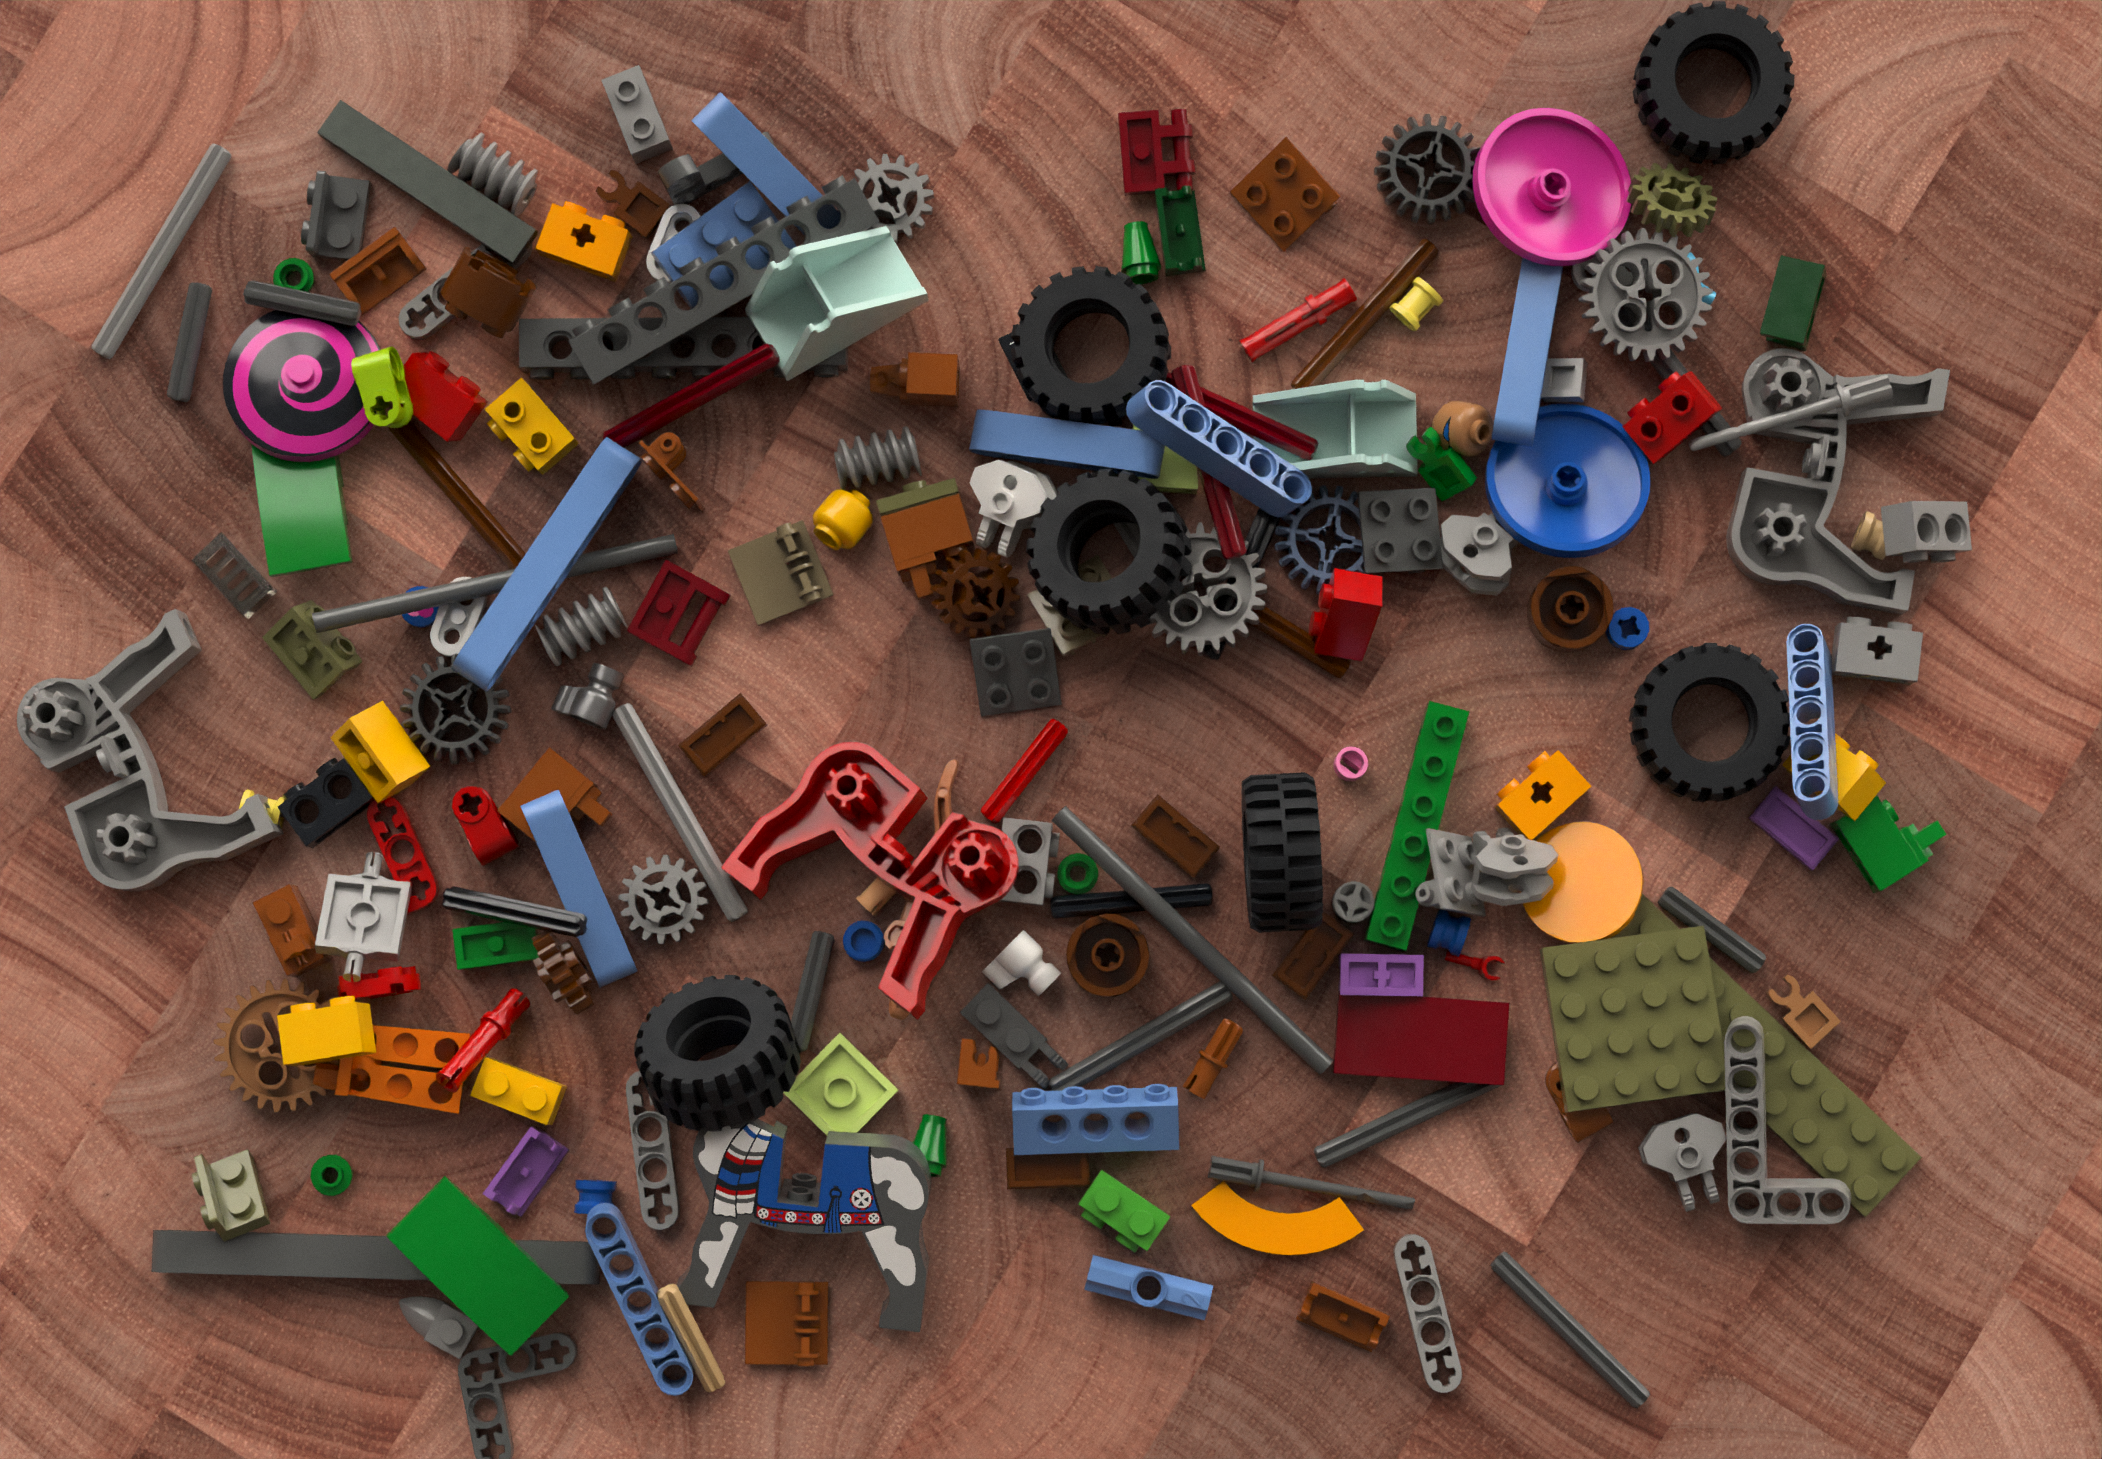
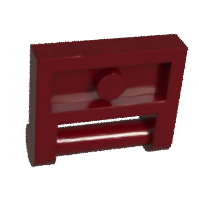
(666, 606)

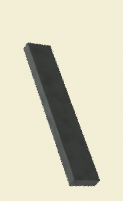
(427, 182)

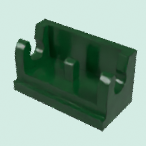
(1179, 231)
(1793, 302)

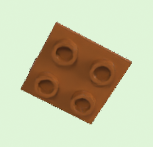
(1285, 194)
(663, 458)
(786, 1323)

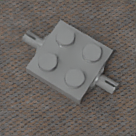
(363, 917)

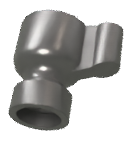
(591, 703)

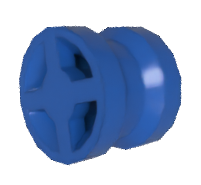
(1622, 634)
(1449, 932)
(593, 1193)

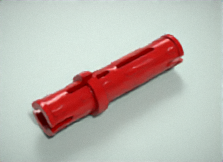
(1340, 296)
(493, 1027)

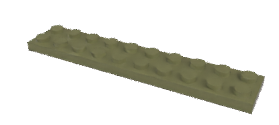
(1803, 1097)

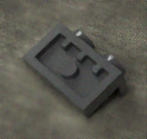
(336, 216)

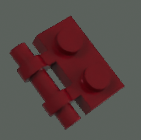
(1142, 151)

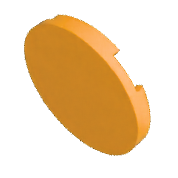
(1593, 885)

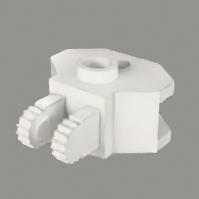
(1009, 496)

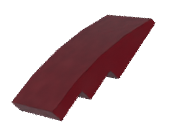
(1421, 1038)

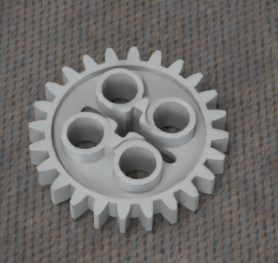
(1682, 295)
(1211, 624)

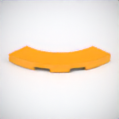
(1276, 1231)

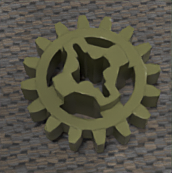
(1671, 199)

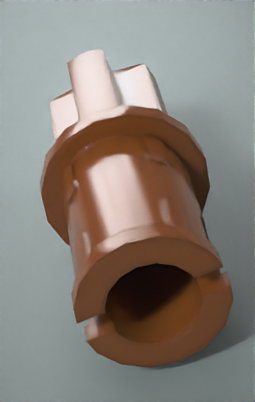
(1213, 1058)

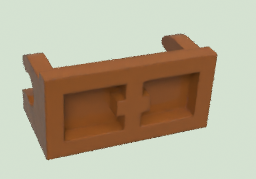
(378, 270)
(978, 1073)
(1342, 1316)

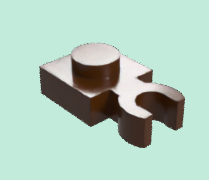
(638, 207)

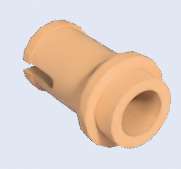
(875, 896)

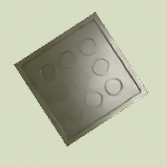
(1634, 1019)

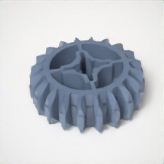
(1310, 537)

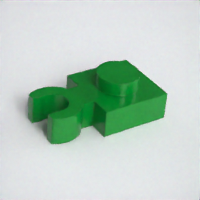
(1440, 468)

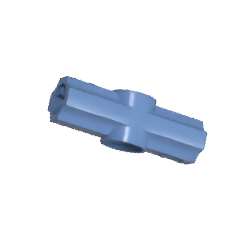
(1176, 1293)

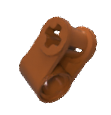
(1579, 1123)

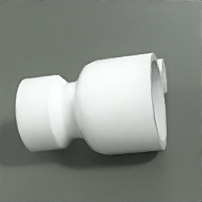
(1024, 960)

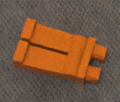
(369, 1078)

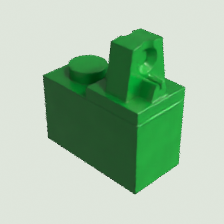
(1882, 849)

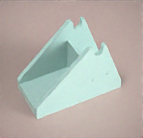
(832, 297)
(1356, 423)

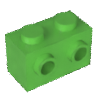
(1123, 1210)

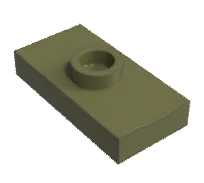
(917, 494)

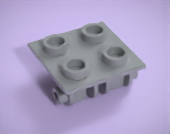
(1453, 869)

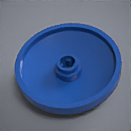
(1574, 487)

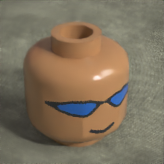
(1463, 427)

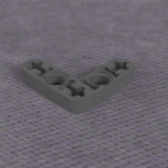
(688, 182)
(491, 1387)

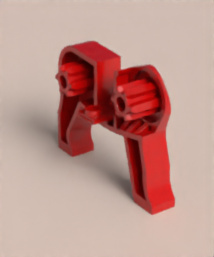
(866, 804)

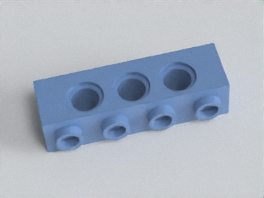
(1111, 1134)

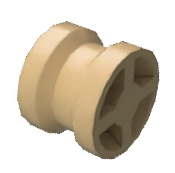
(1869, 536)

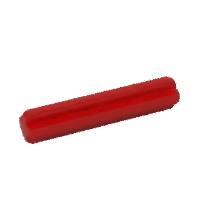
(1024, 771)

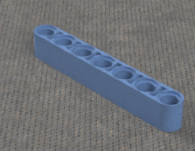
(546, 564)

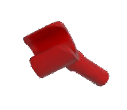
(1475, 963)

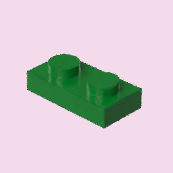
(493, 945)

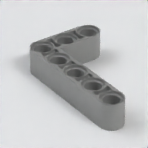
(1754, 1141)

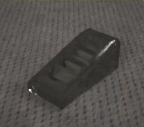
(253, 601)

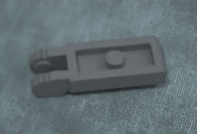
(1010, 1032)

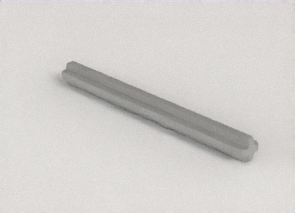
(161, 251)
(679, 812)

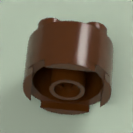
(486, 291)
(1584, 591)
(1097, 934)

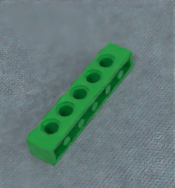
(1418, 810)

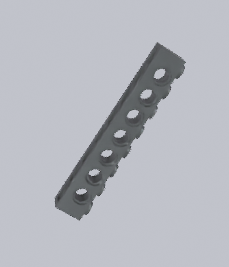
(540, 336)
(602, 362)

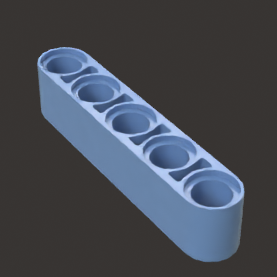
(759, 158)
(1527, 353)
(1065, 443)
(1201, 443)
(1814, 737)
(579, 887)
(633, 1280)

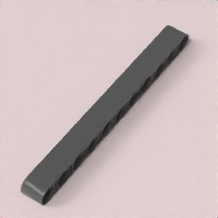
(336, 1256)

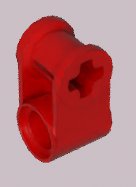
(488, 830)

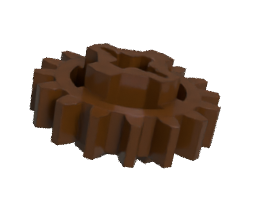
(988, 584)
(562, 971)

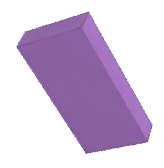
(1792, 829)

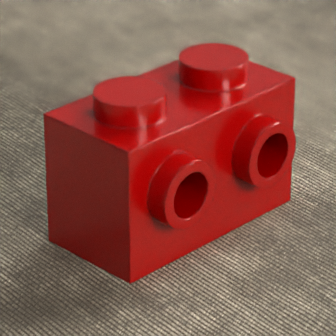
(441, 398)
(1671, 416)
(1346, 614)

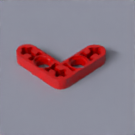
(418, 866)

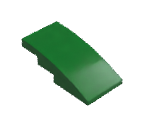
(301, 513)
(477, 1265)

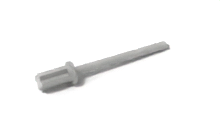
(1847, 398)

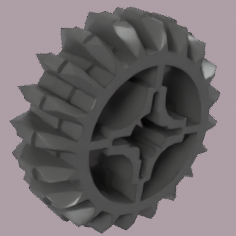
(1447, 174)
(443, 723)

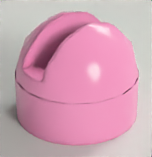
(1355, 759)

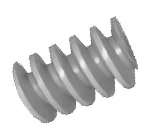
(494, 174)
(876, 458)
(581, 626)

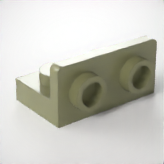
(311, 657)
(230, 1195)

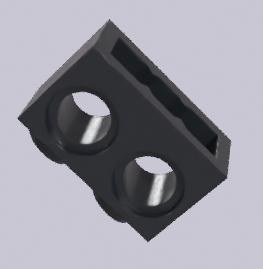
(332, 811)

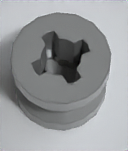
(1361, 897)

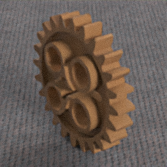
(246, 1062)

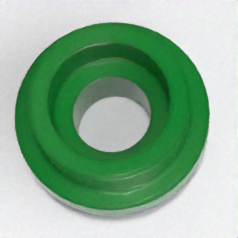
(290, 266)
(1077, 860)
(344, 1175)

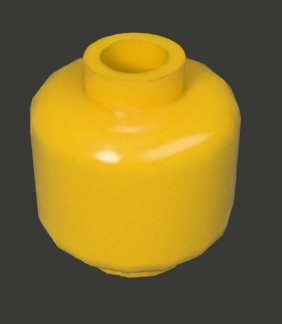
(842, 519)

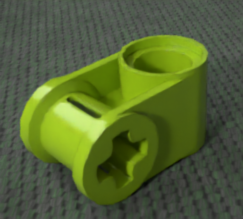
(382, 381)

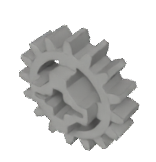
(905, 188)
(672, 881)

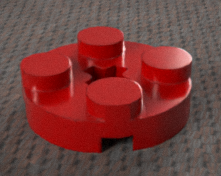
(388, 983)

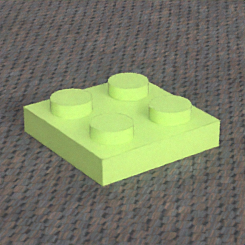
(840, 1088)

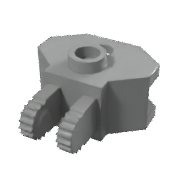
(1480, 549)
(1511, 865)
(1685, 1158)

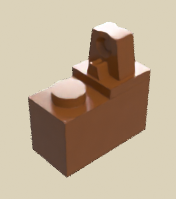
(919, 380)
(923, 533)
(552, 774)
(291, 930)

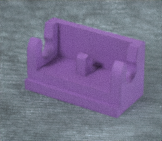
(1381, 974)
(526, 1171)

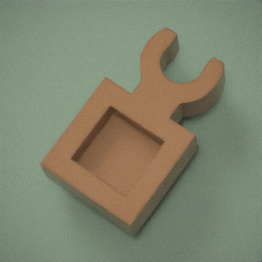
(1807, 1016)

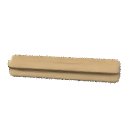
(690, 1337)

